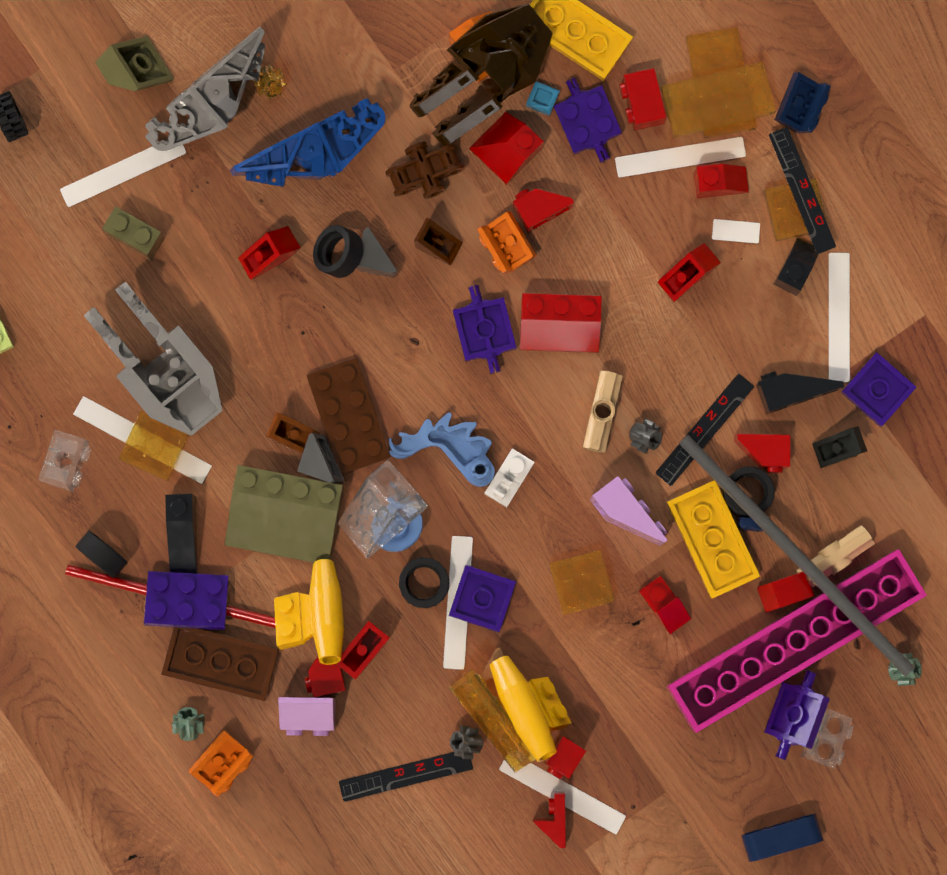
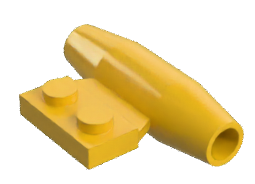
(313, 615)
(530, 706)

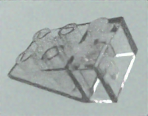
(380, 509)

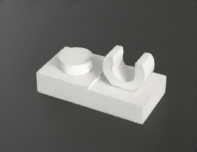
(509, 478)

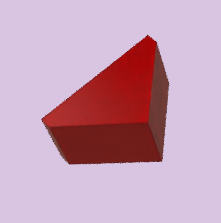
(785, 591)

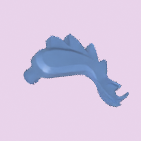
(455, 441)

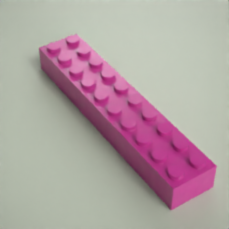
(793, 642)

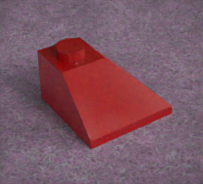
(507, 147)

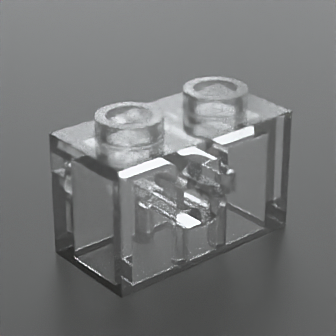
(53, 470)

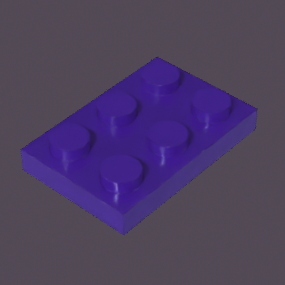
(186, 600)

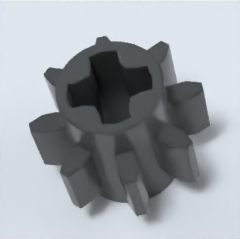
(645, 436)
(466, 742)

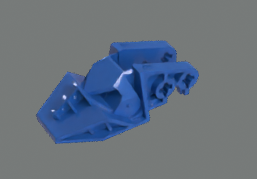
(317, 149)

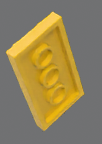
(583, 35)
(713, 539)

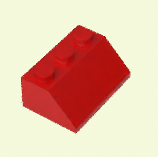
(560, 322)

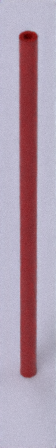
(141, 588)

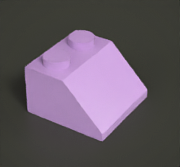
(307, 714)

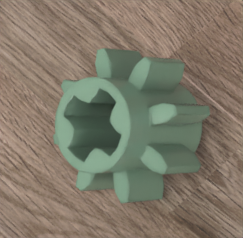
(896, 675)
(188, 724)

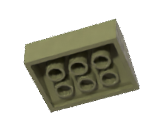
(283, 514)

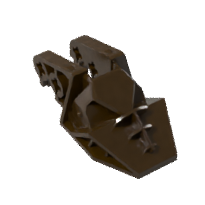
(502, 44)

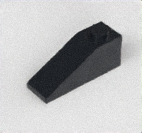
(790, 389)
(181, 532)

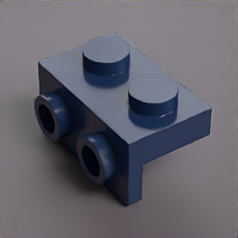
(802, 104)

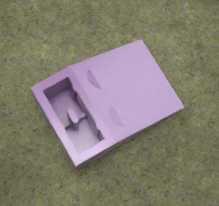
(623, 510)

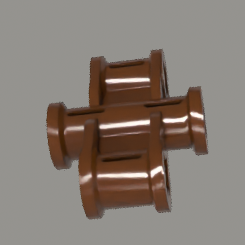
(416, 173)

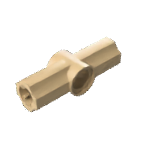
(605, 395)
(841, 552)

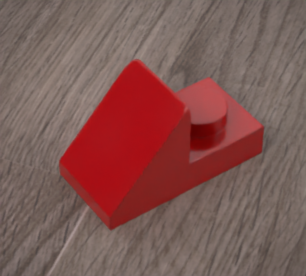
(665, 605)
(555, 827)

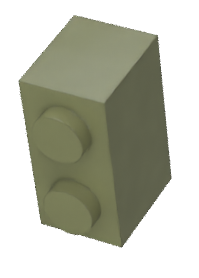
(133, 233)

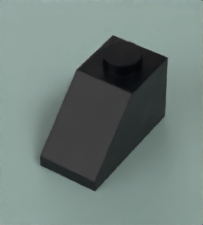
(796, 267)

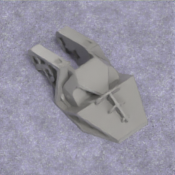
(210, 97)
(175, 386)

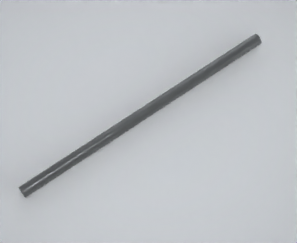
(797, 556)

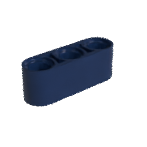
(782, 837)

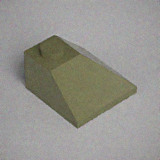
(133, 65)

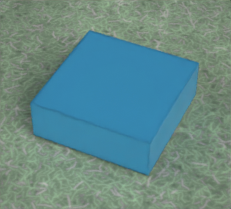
(542, 98)

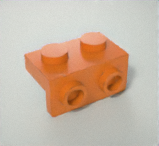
(506, 243)
(221, 763)

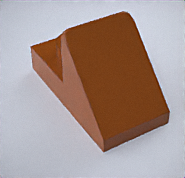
(289, 432)

